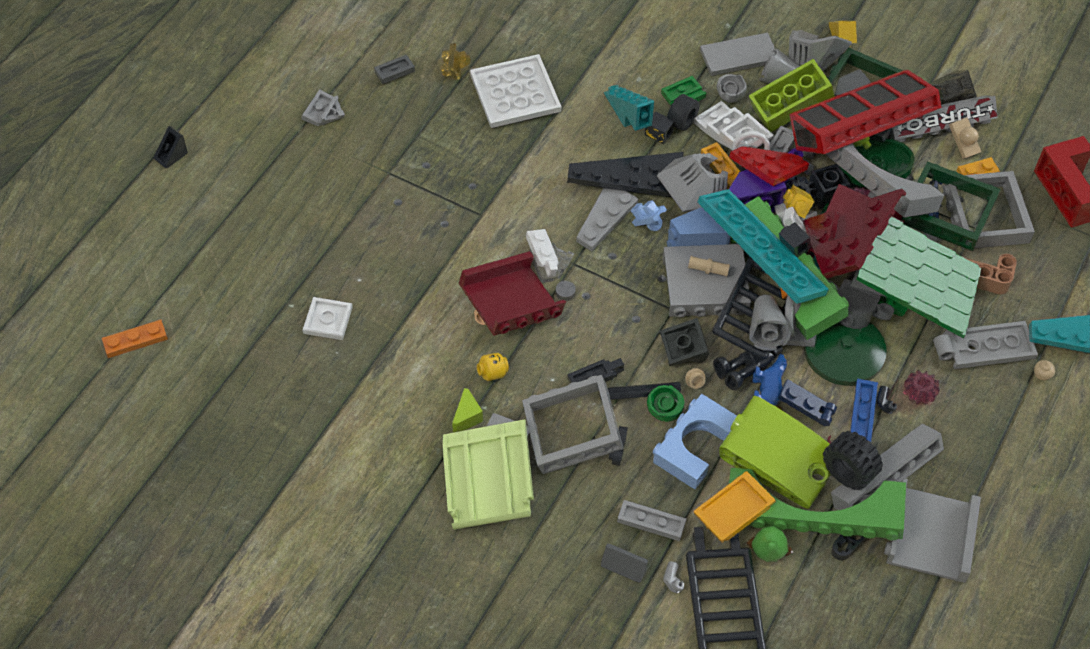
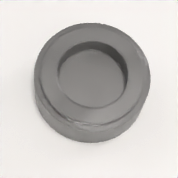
(565, 290)

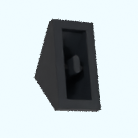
(170, 148)

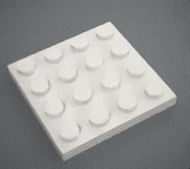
(515, 91)

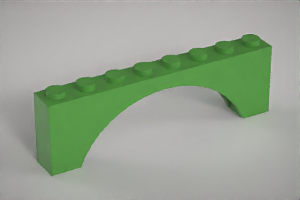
(816, 313)
(874, 517)

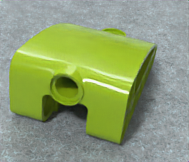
(778, 451)

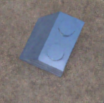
(696, 229)

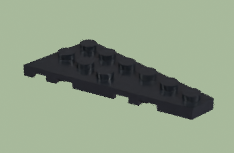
(624, 174)

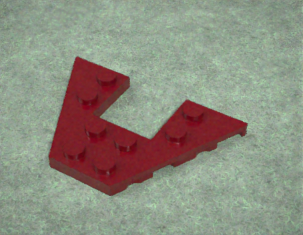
(849, 252)

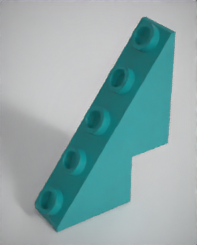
(630, 107)

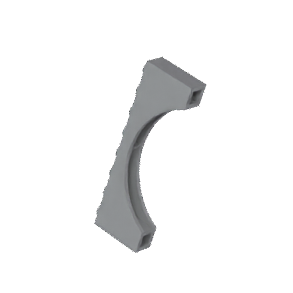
(919, 197)

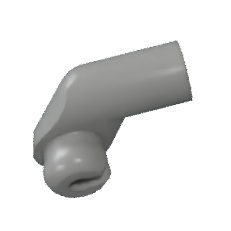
(670, 578)

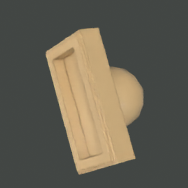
(965, 137)

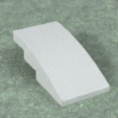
(727, 124)

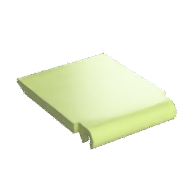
(488, 474)

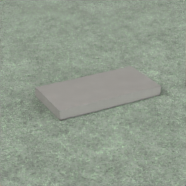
(737, 54)

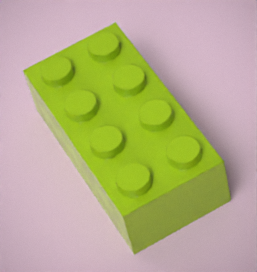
(791, 93)

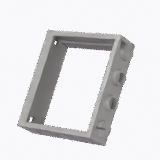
(1008, 181)
(580, 452)

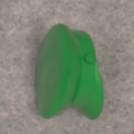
(665, 403)

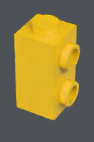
(799, 200)

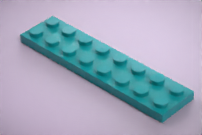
(763, 246)

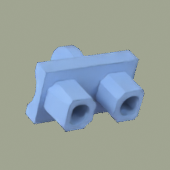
(648, 215)

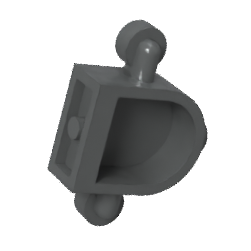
(862, 306)

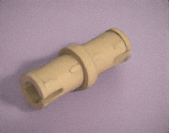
(708, 266)

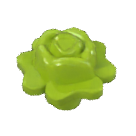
(863, 142)

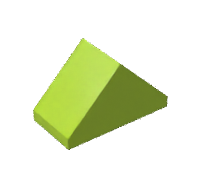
(467, 413)

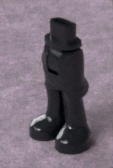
(735, 379)

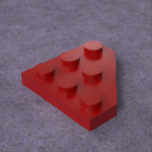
(768, 164)

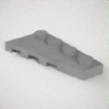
(605, 215)

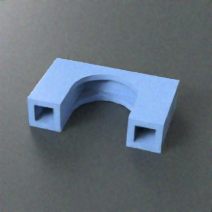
(674, 457)

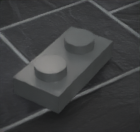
(394, 69)

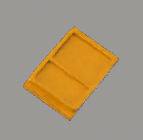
(734, 507)

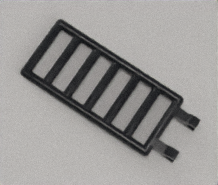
(732, 303)
(697, 597)

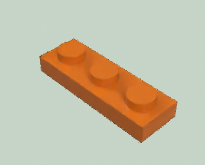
(134, 338)

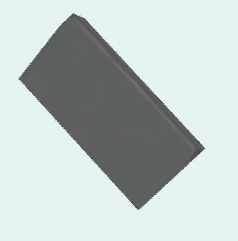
(624, 563)

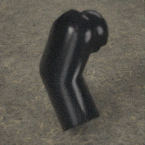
(882, 400)

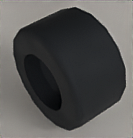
(683, 111)

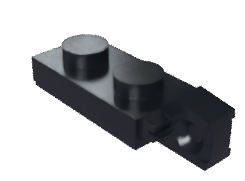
(605, 368)

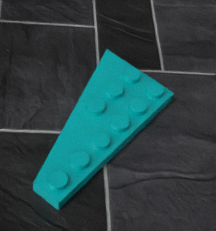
(1062, 332)

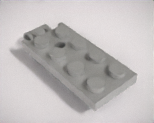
(992, 345)

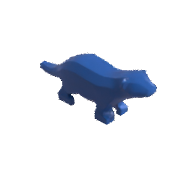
(770, 380)

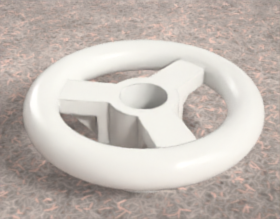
(751, 139)

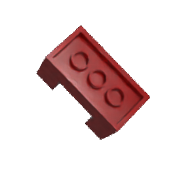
(1061, 175)

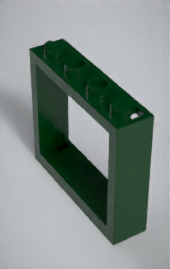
(862, 62)
(943, 229)

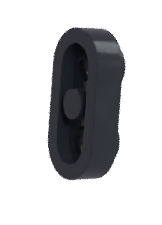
(616, 456)

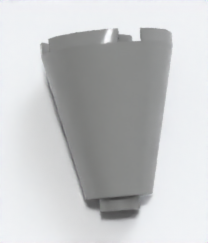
(777, 66)
(768, 324)

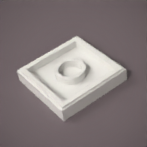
(327, 318)

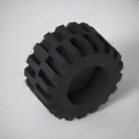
(852, 460)

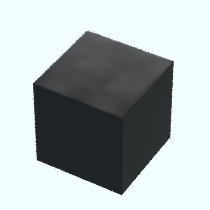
(826, 182)

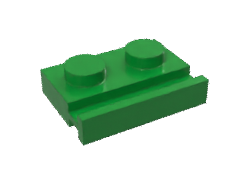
(687, 86)

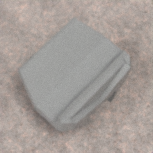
(807, 46)
(690, 178)

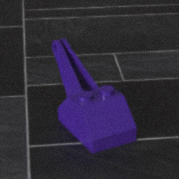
(749, 186)

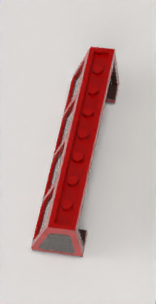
(863, 112)

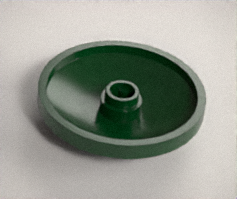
(888, 155)
(847, 354)

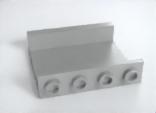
(701, 293)
(936, 535)

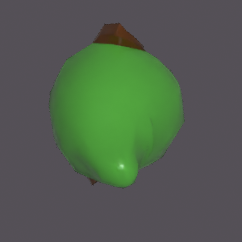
(770, 544)

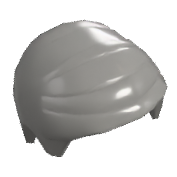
(731, 88)

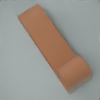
(999, 277)

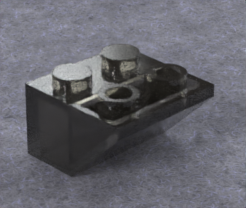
(955, 87)

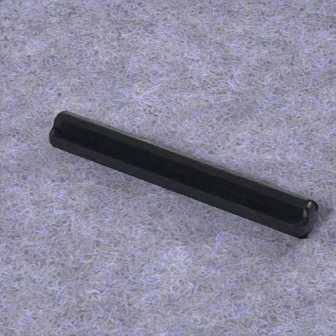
(637, 390)

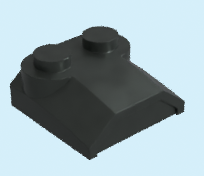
(685, 343)

